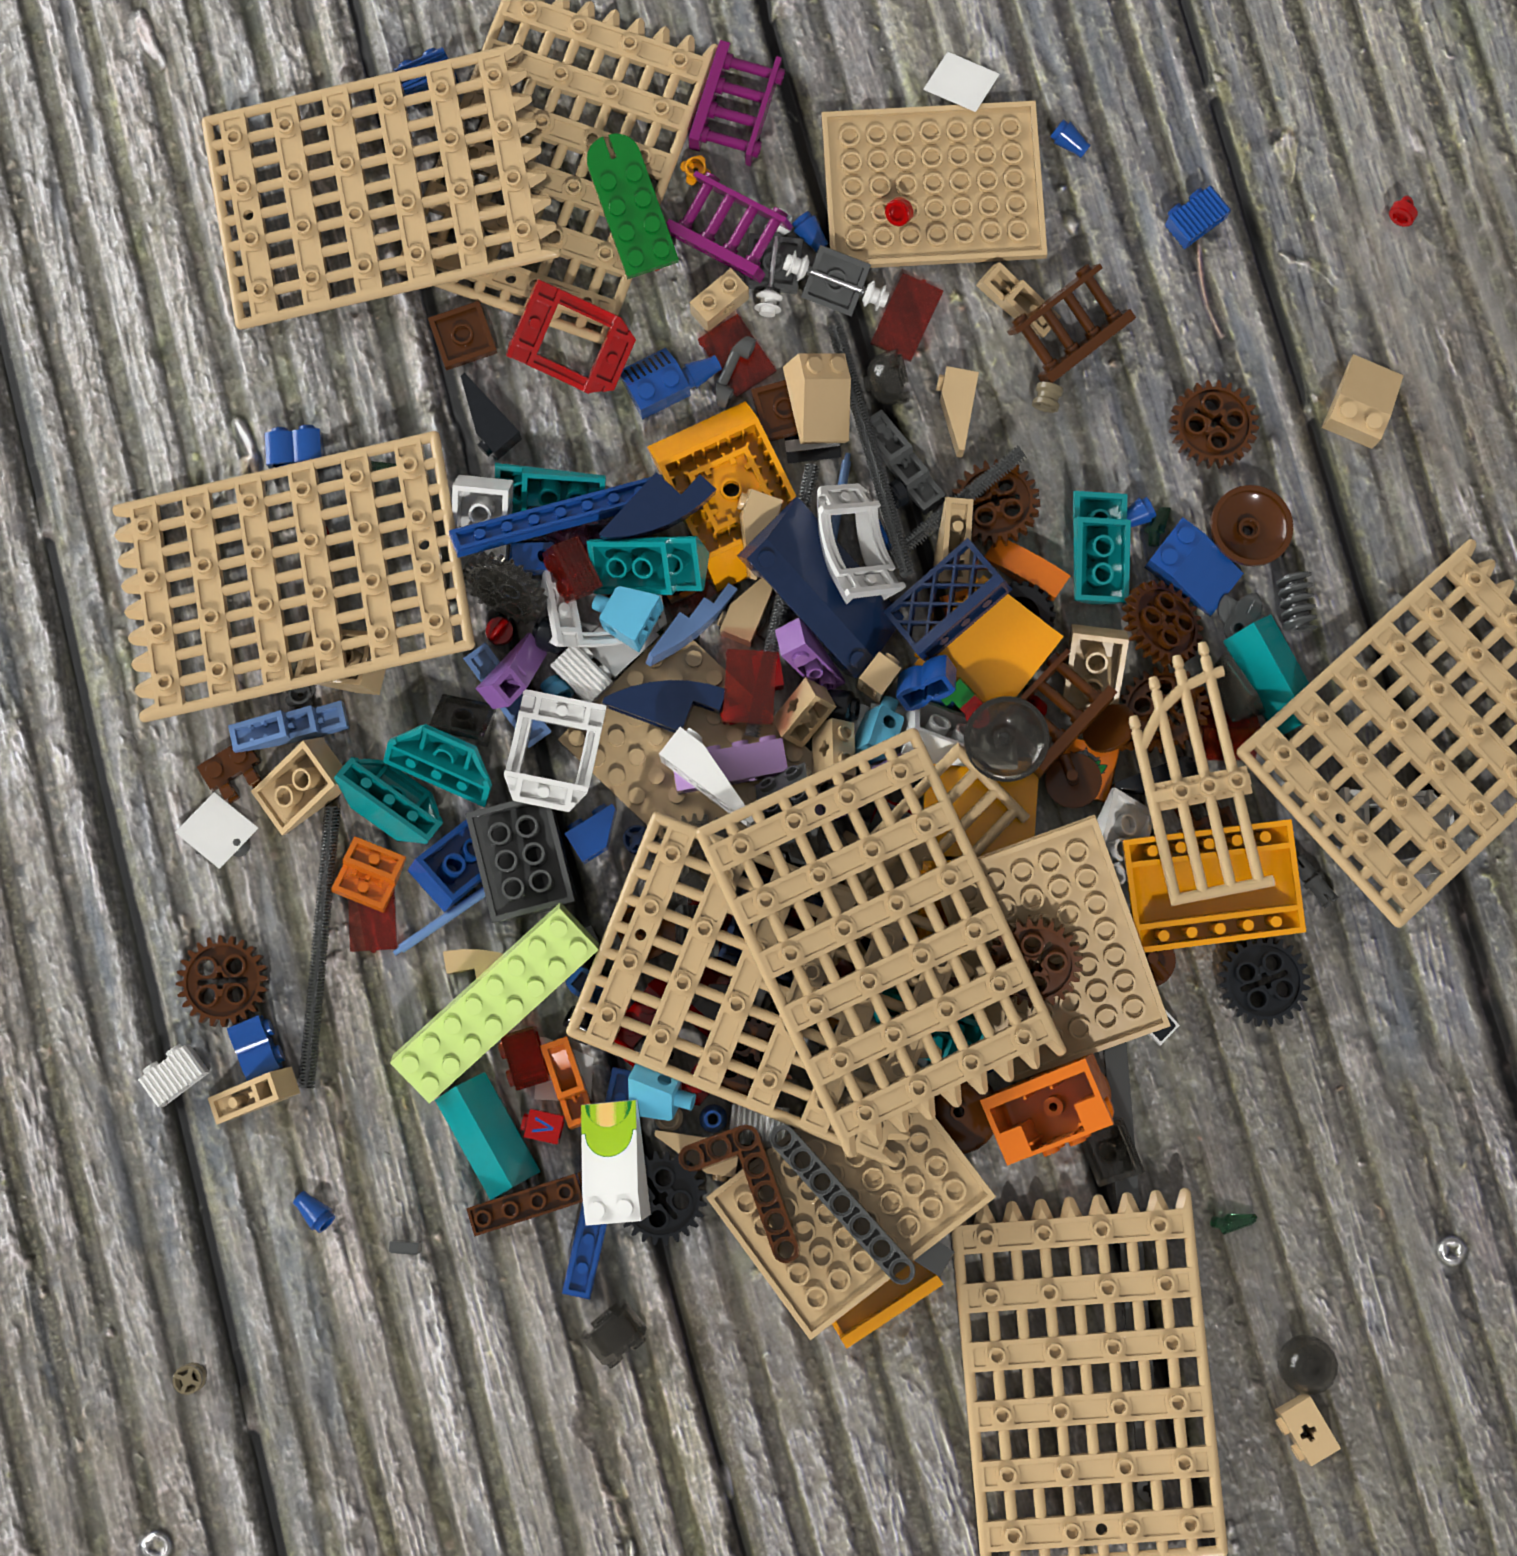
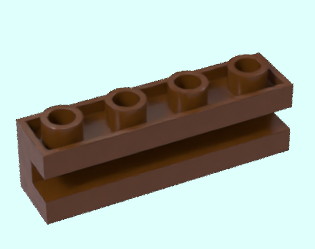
(526, 1204)

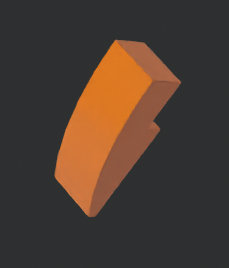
(1027, 566)
(566, 1079)

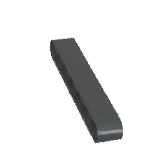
(829, 1196)

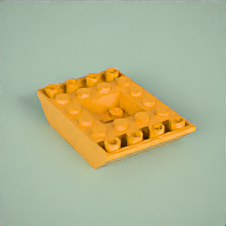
(723, 451)

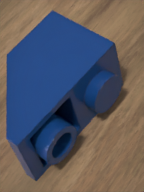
(593, 835)

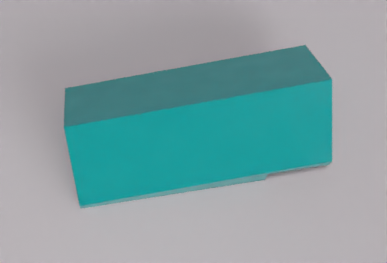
(545, 486)
(1101, 547)
(650, 564)
(1268, 666)
(487, 1135)

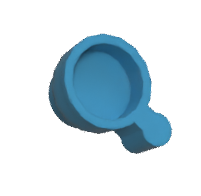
(556, 686)

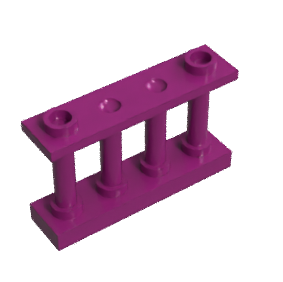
(716, 85)
(727, 253)

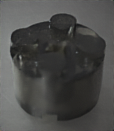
(615, 1333)

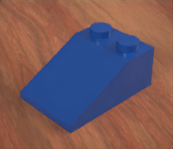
(1194, 567)
(448, 868)

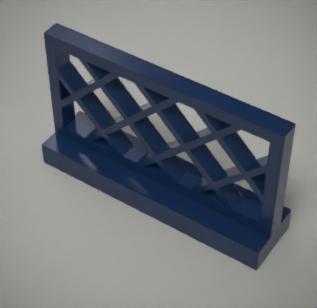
(956, 620)

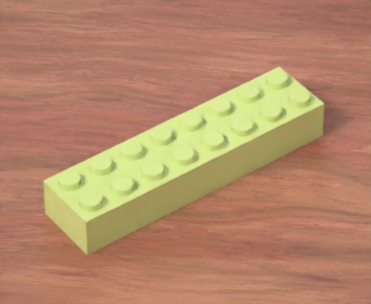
(494, 1003)

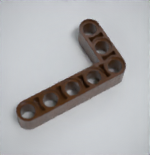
(755, 1181)

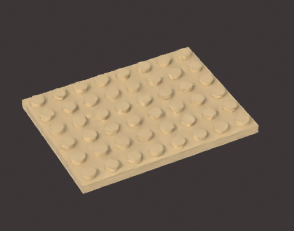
(962, 170)
(630, 748)
(1073, 880)
(913, 1203)

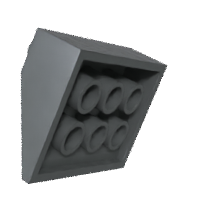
(520, 860)

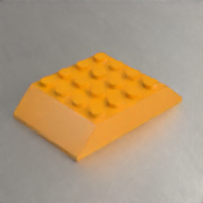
(1220, 919)

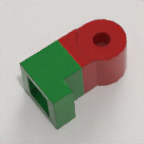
(964, 698)

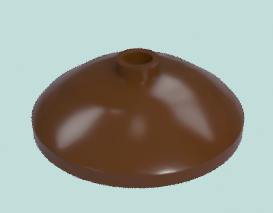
(1262, 514)
(972, 1128)

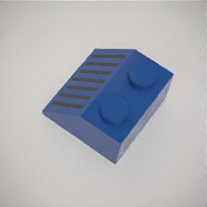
(655, 383)

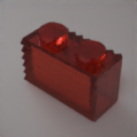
(572, 569)
(524, 1058)

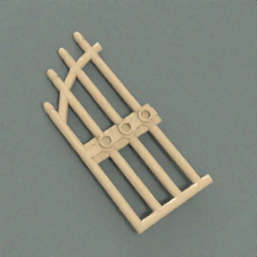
(1196, 789)
(921, 852)

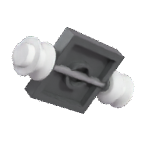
(772, 264)
(835, 280)

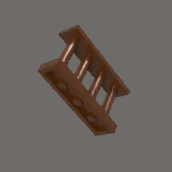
(1094, 334)
(1080, 719)

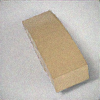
(1013, 296)
(469, 960)

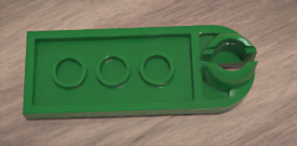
(630, 206)

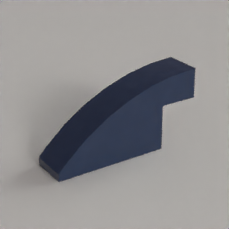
(657, 508)
(666, 702)

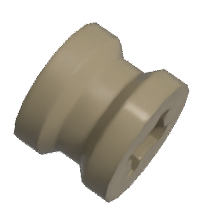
(1047, 397)
(184, 1380)

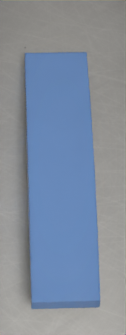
(686, 629)
(482, 662)
(288, 727)

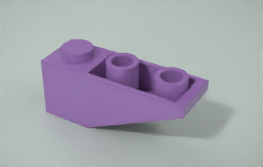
(806, 654)
(512, 674)

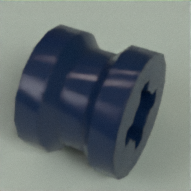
(633, 837)

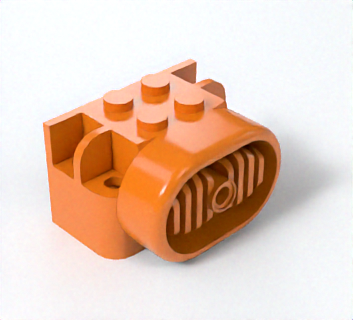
(1050, 1109)

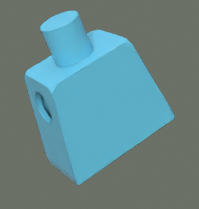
(629, 614)
(878, 726)
(657, 1094)

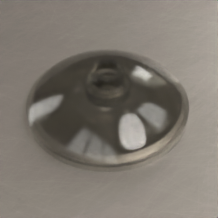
(1026, 740)

